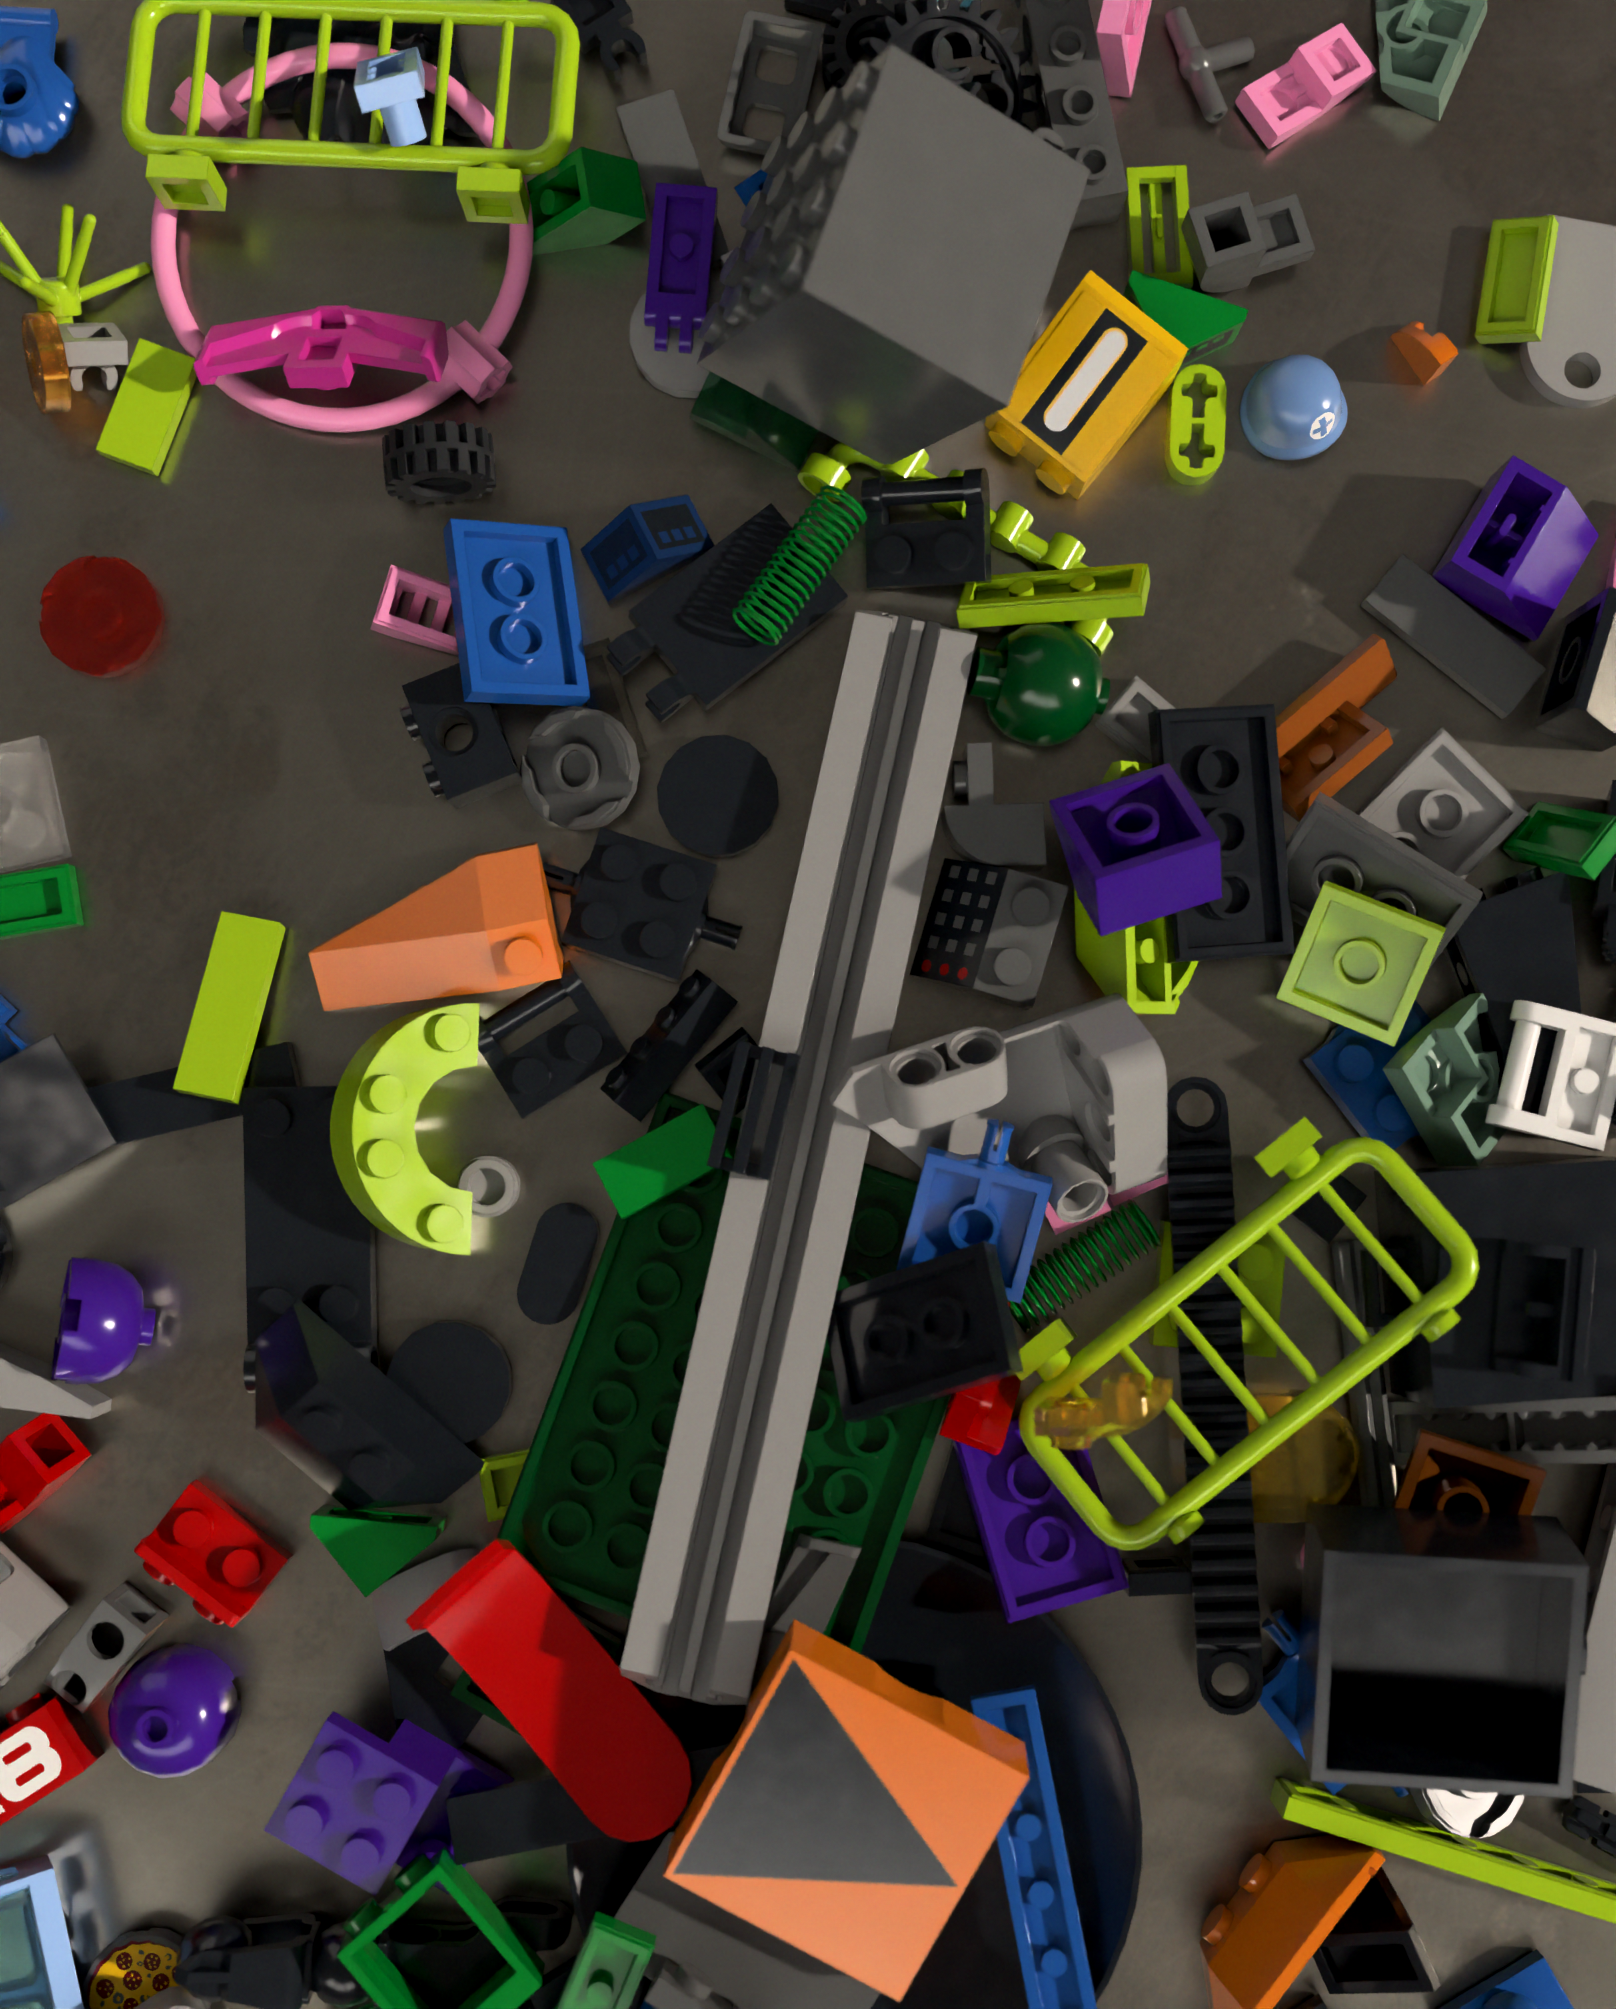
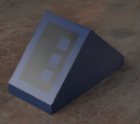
(646, 545)

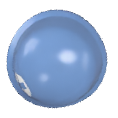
(1293, 408)

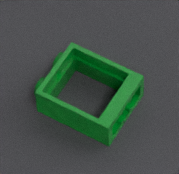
(386, 1984)

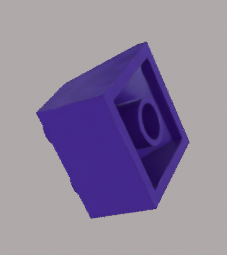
(1137, 849)

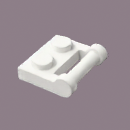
(1579, 1080)

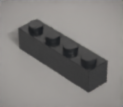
(668, 1045)

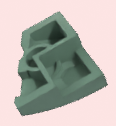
(1449, 1084)

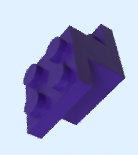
(375, 1801)

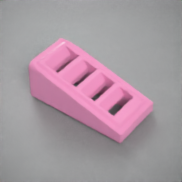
(409, 629)

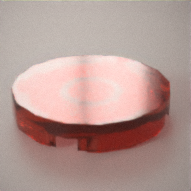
(101, 616)

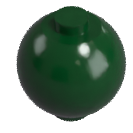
(1040, 683)

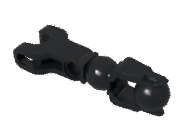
(287, 1958)

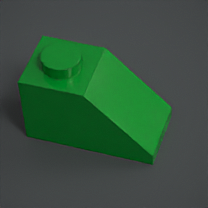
(585, 201)

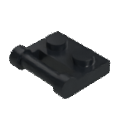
(927, 551)
(557, 1057)

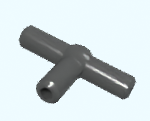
(1199, 63)

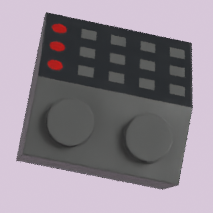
(989, 932)

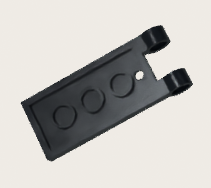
(300, 1222)

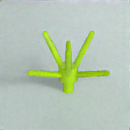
(62, 292)

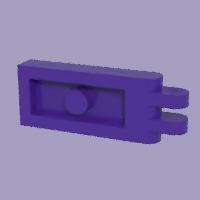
(680, 262)

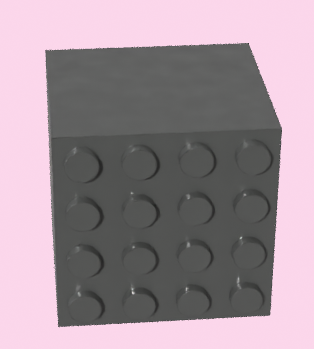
(894, 261)

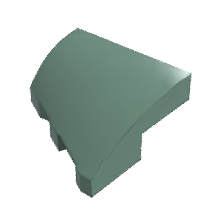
(1425, 49)

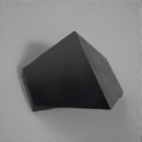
(1375, 1947)

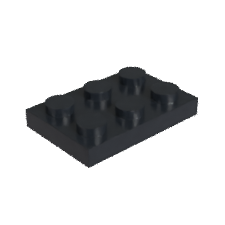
(922, 1333)

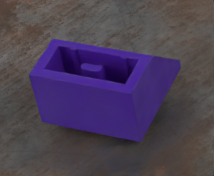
(1518, 548)

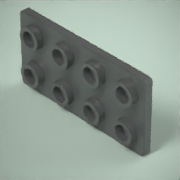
(722, 1961)

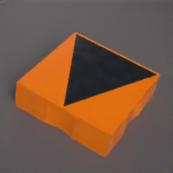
(847, 1811)

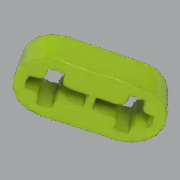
(1209, 426)

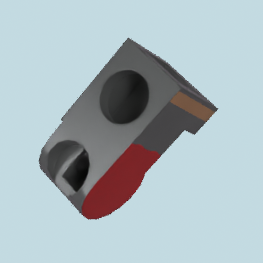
(104, 1646)

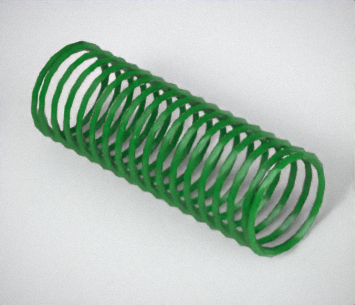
(835, 520)
(1132, 1210)

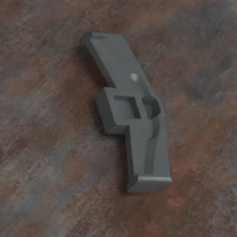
(805, 1592)

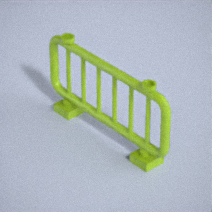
(487, 178)
(1309, 1174)

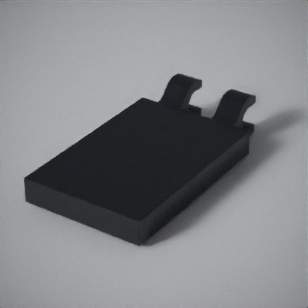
(694, 625)

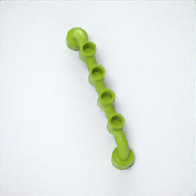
(1007, 525)

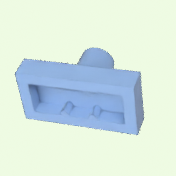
(393, 85)

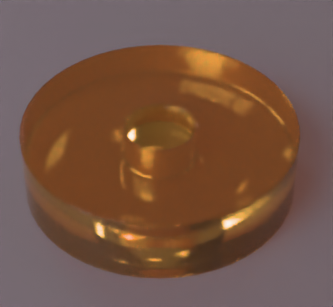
(46, 362)

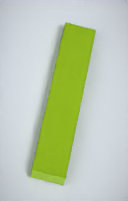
(1445, 1850)

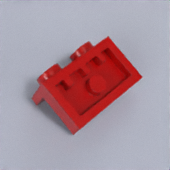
(982, 1414)
(212, 1555)

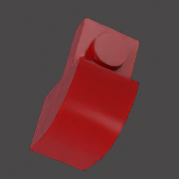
(35, 1465)

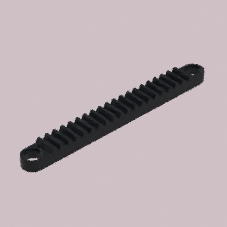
(1224, 1545)

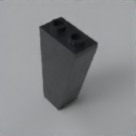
(1519, 950)

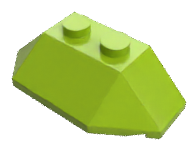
(1136, 957)

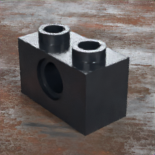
(468, 773)

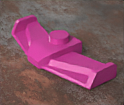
(324, 346)

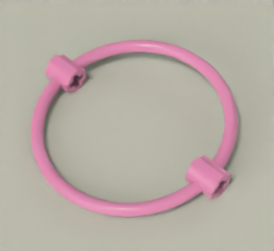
(473, 355)

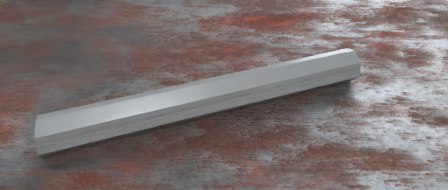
(786, 1239)

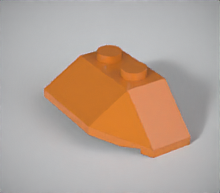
(1280, 1917)

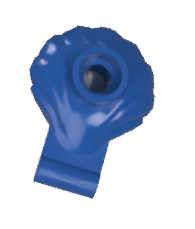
(35, 94)

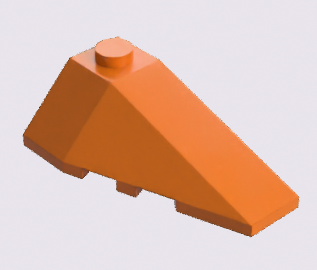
(460, 935)

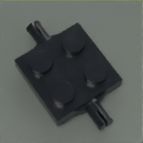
(640, 905)

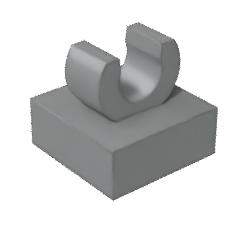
(94, 346)

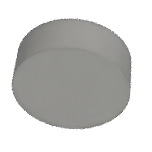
(493, 1185)

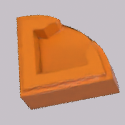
(1423, 352)

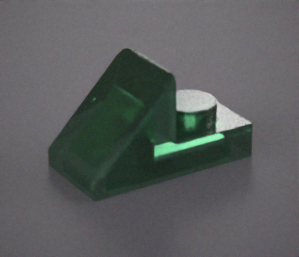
(752, 422)

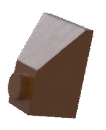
(1466, 1478)

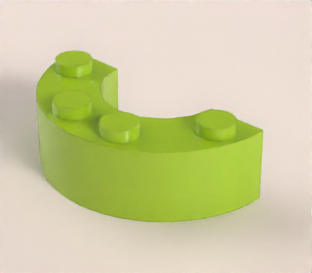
(376, 1122)

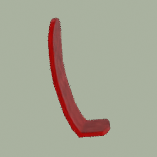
(561, 1692)

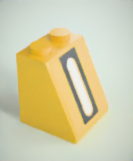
(1086, 387)

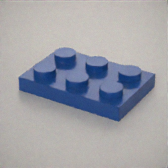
(515, 613)

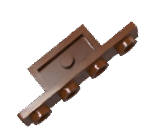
(1325, 733)

